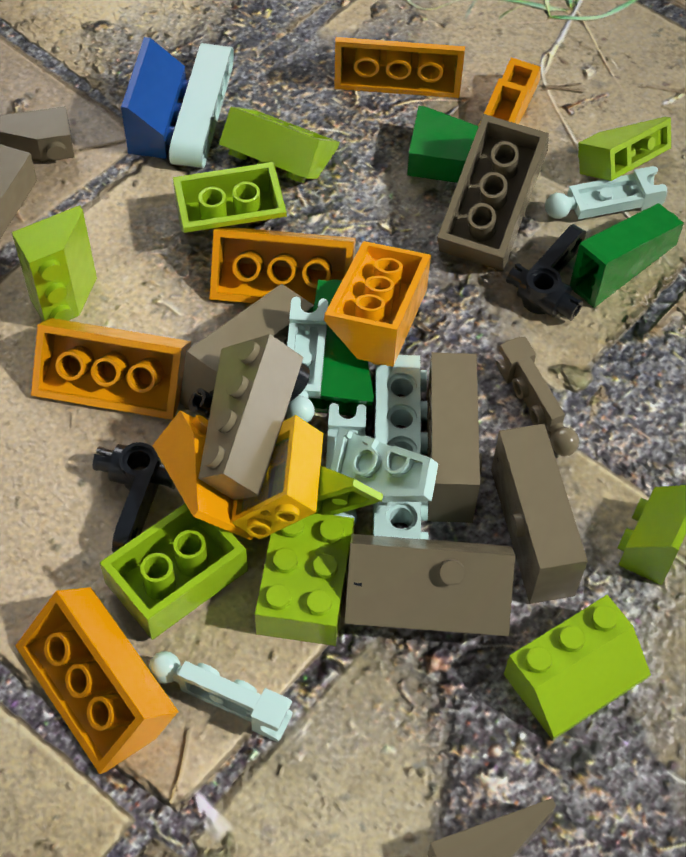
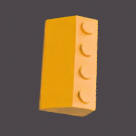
(398, 67)
(257, 261)
(378, 301)
(108, 368)
(95, 678)

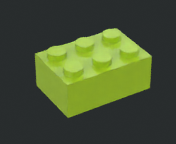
(173, 569)
(305, 580)

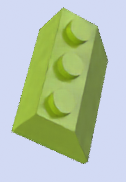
(277, 141)
(228, 197)
(57, 264)
(578, 667)

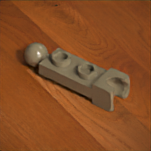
(530, 386)

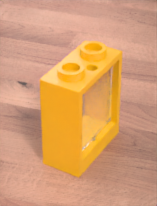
(289, 484)

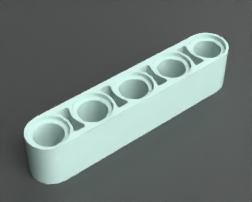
(201, 106)

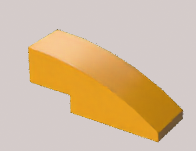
(514, 91)

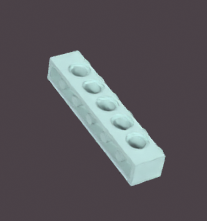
(410, 412)

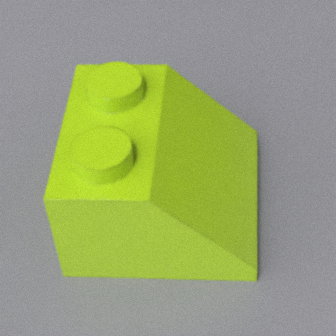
(658, 534)

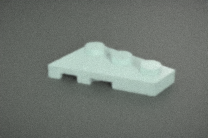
(386, 468)

